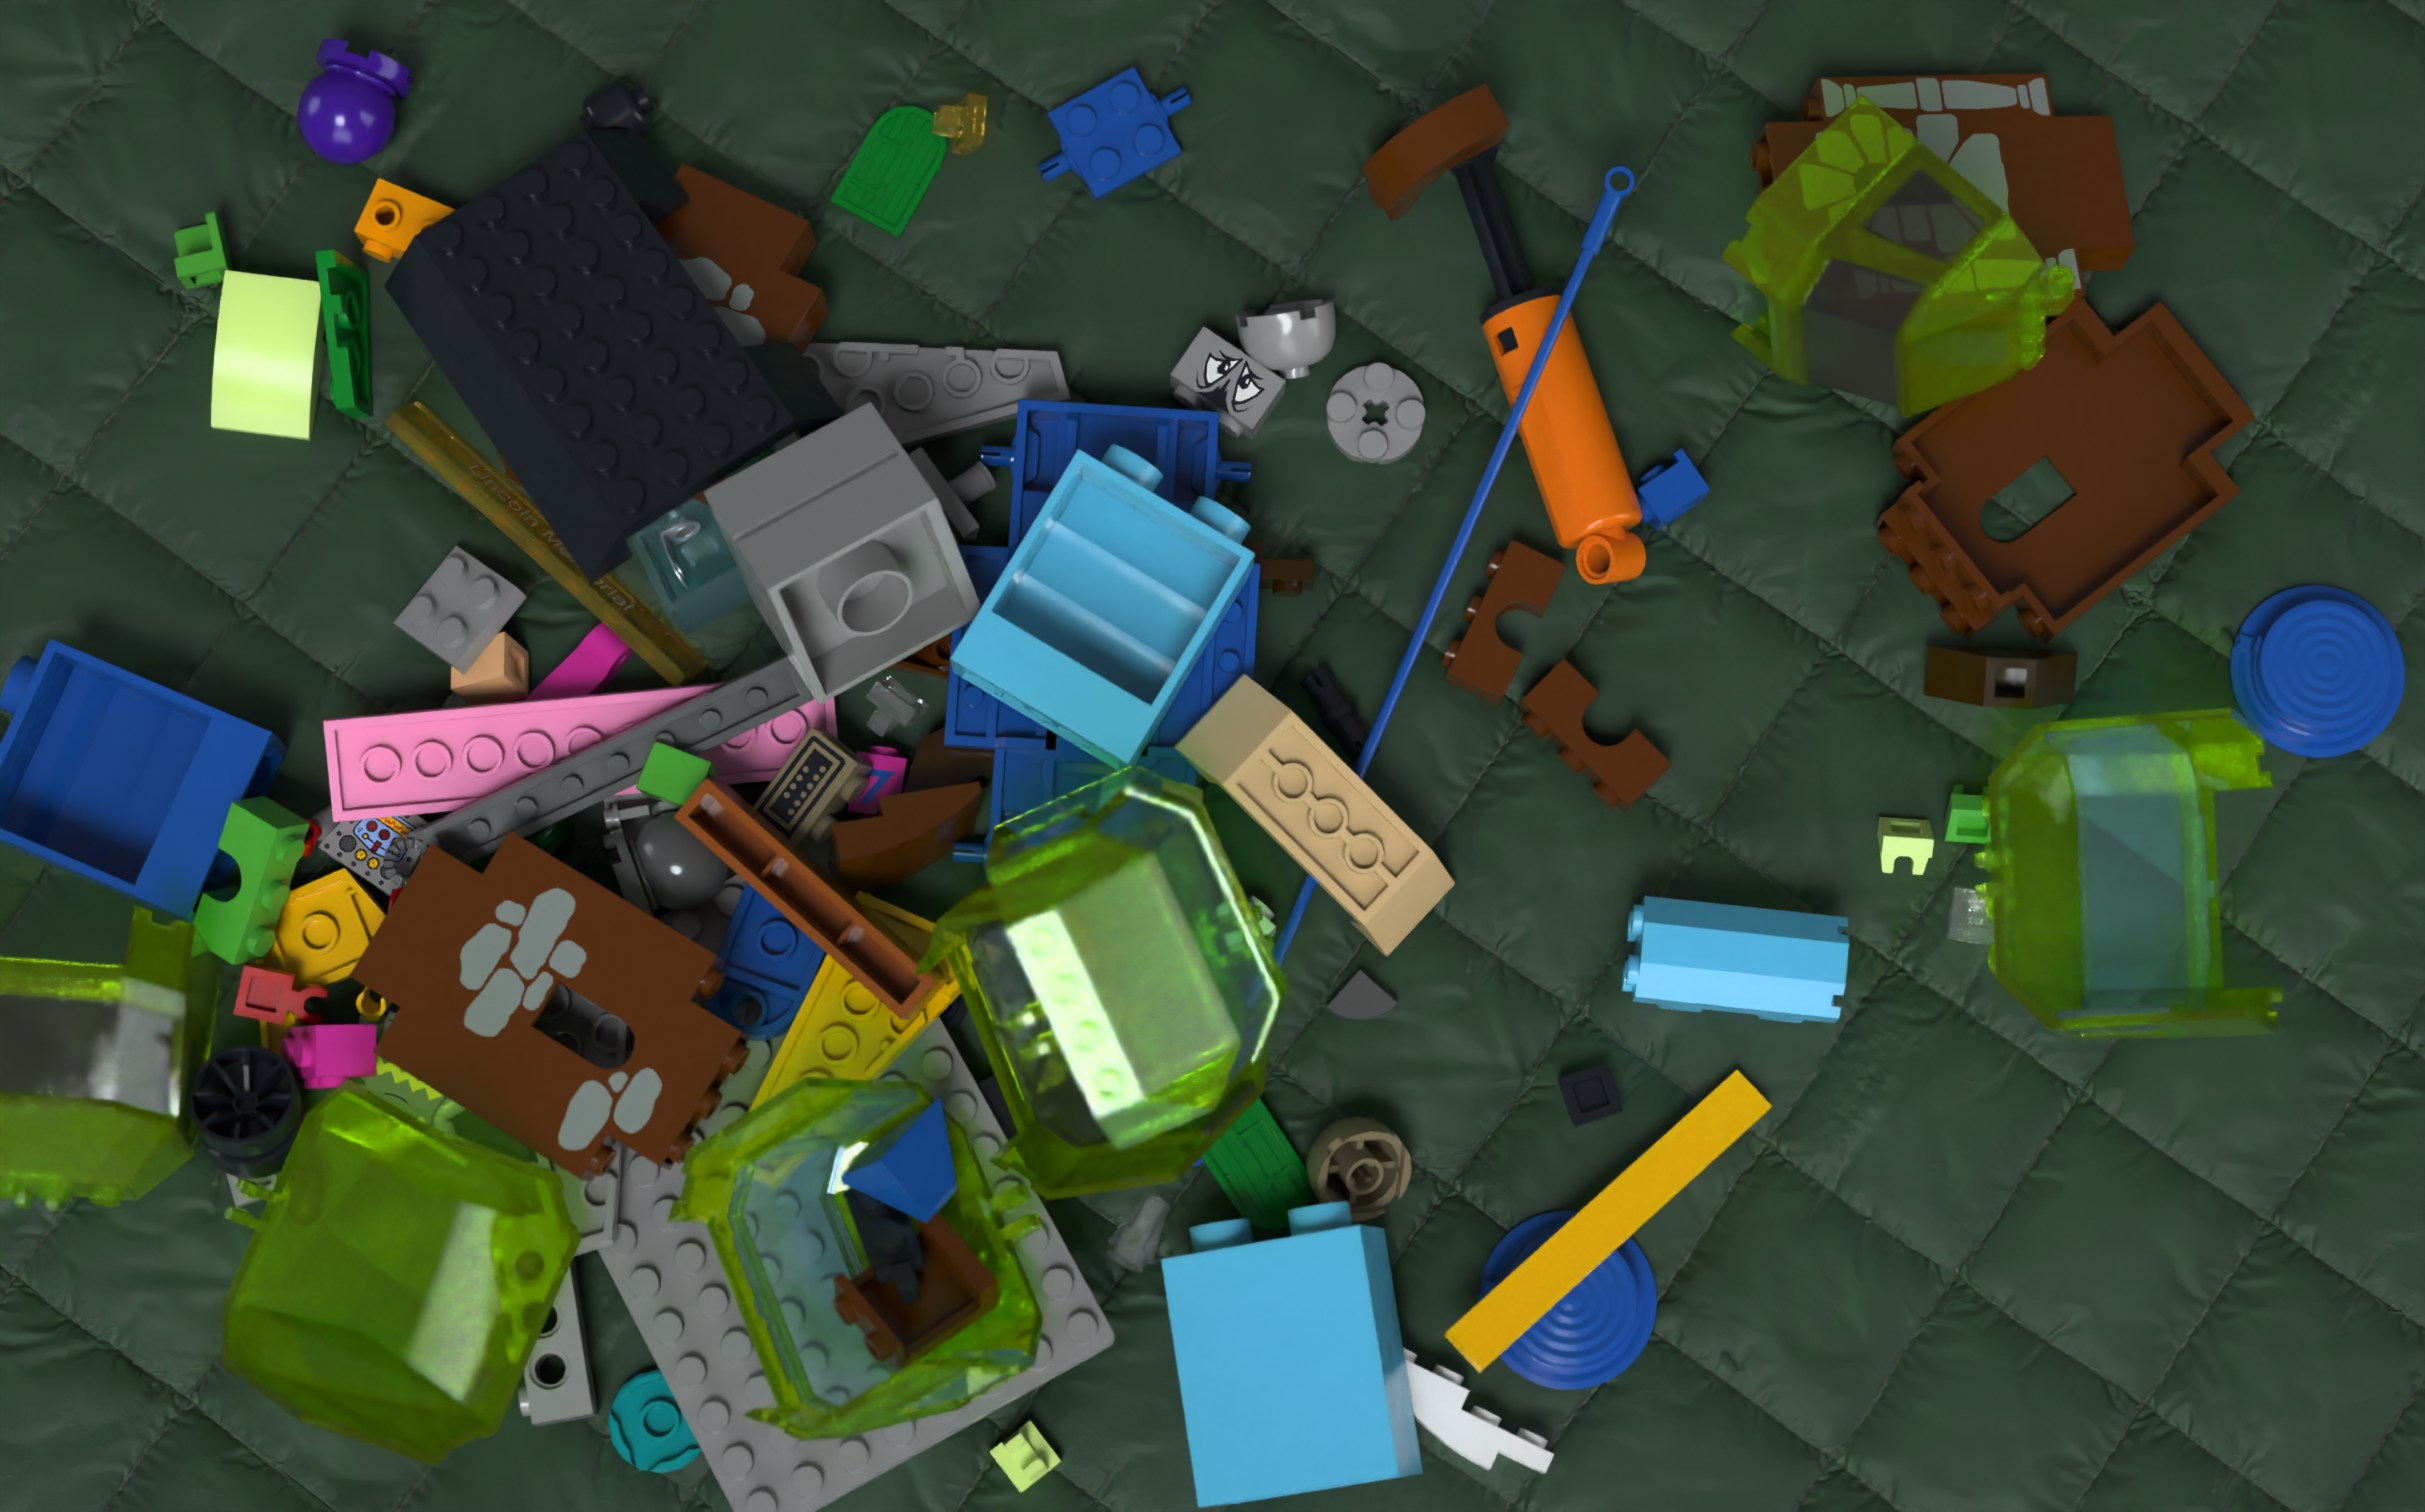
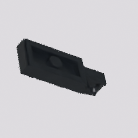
(887, 1243)

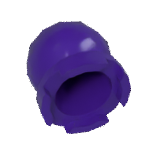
(350, 107)

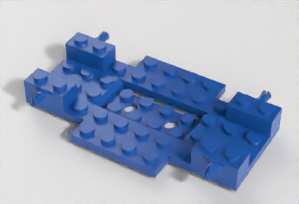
(1046, 439)

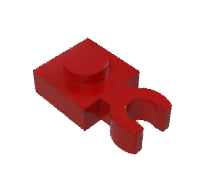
(269, 993)

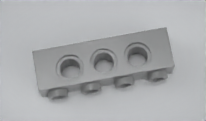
(575, 1393)

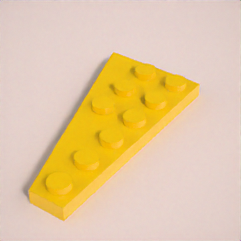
(847, 1029)

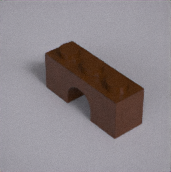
(1519, 582)
(1620, 771)

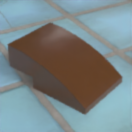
(903, 838)

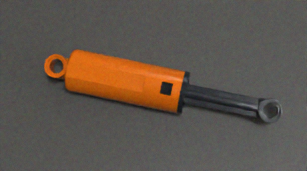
(1566, 419)

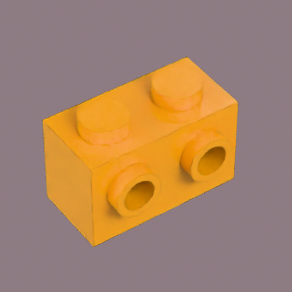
(394, 218)

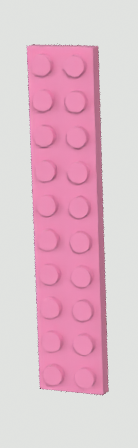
(467, 752)

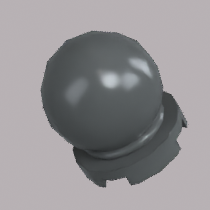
(665, 866)

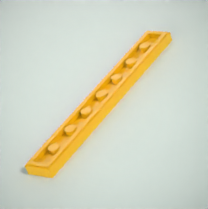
(1607, 1221)

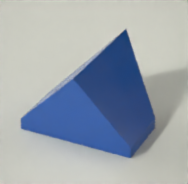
(909, 1165)

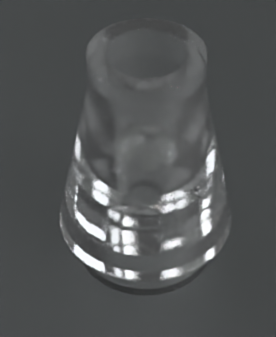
(1138, 1236)

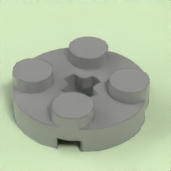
(1373, 442)

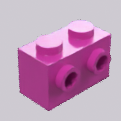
(330, 1053)

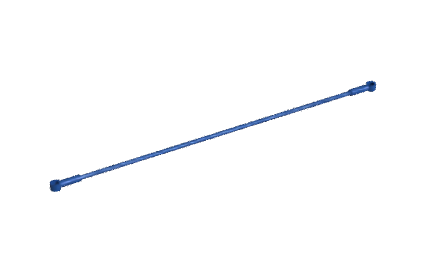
(1590, 246)

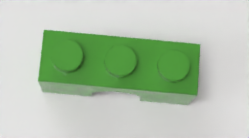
(266, 846)

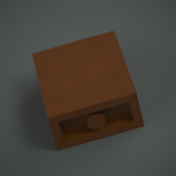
(953, 1293)

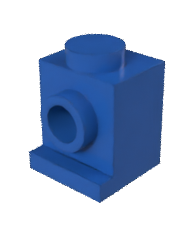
(1670, 491)

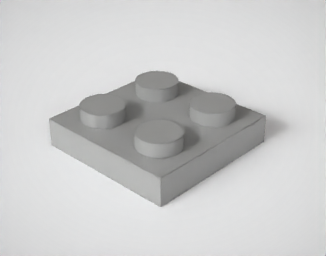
(460, 609)

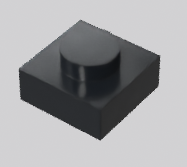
(1589, 1095)

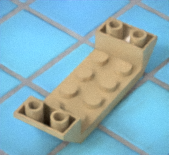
(1317, 811)

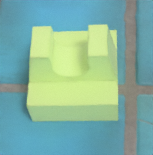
(1904, 838)
(1025, 1456)

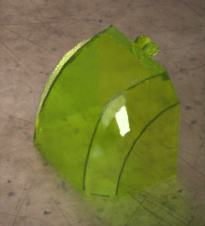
(396, 1276)

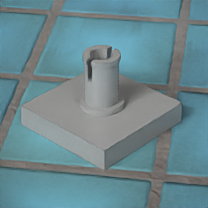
(956, 494)

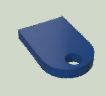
(764, 963)

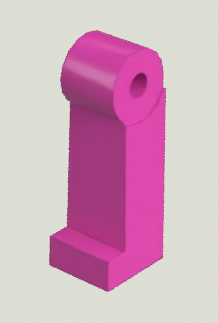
(587, 667)

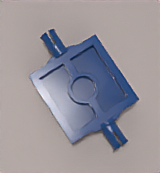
(1114, 134)

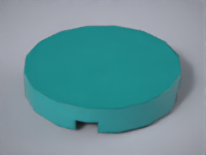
(650, 1426)

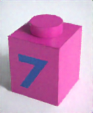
(885, 779)

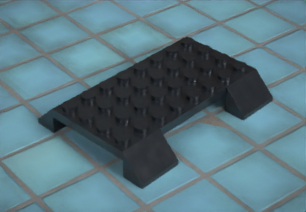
(596, 345)

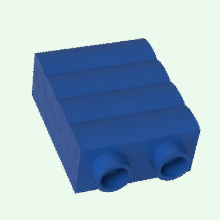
(124, 778)

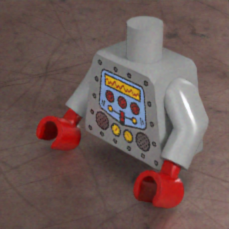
(362, 846)

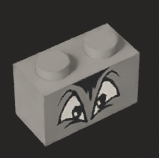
(1226, 382)

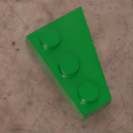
(347, 327)

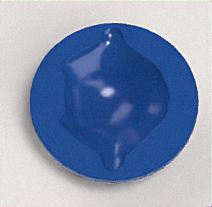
(2317, 671)
(1591, 1329)

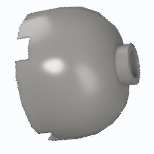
(1289, 335)

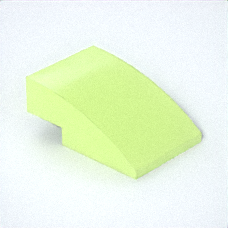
(267, 355)

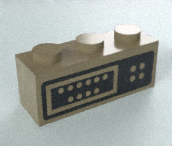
(813, 789)

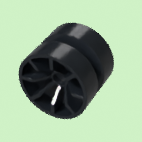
(246, 1110)

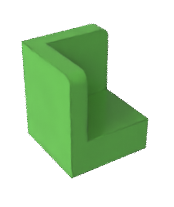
(202, 253)
(673, 775)

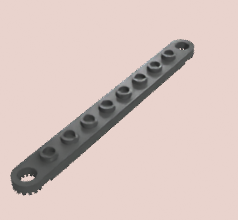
(607, 766)

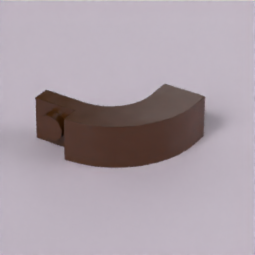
(1432, 147)

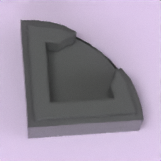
(1361, 1000)

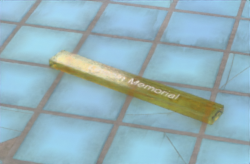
(533, 534)

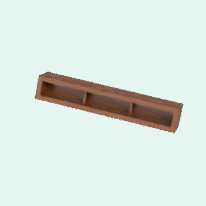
(809, 898)

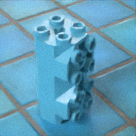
(1736, 959)

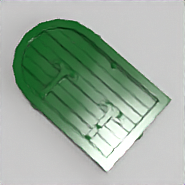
(892, 170)
(1259, 1169)

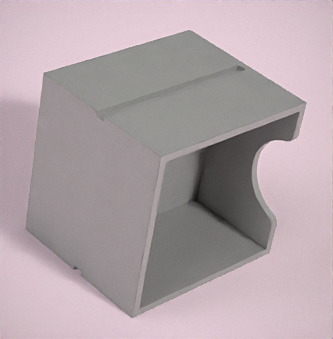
(845, 552)

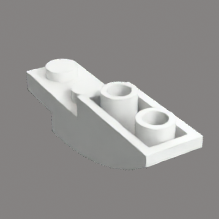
(1473, 1435)

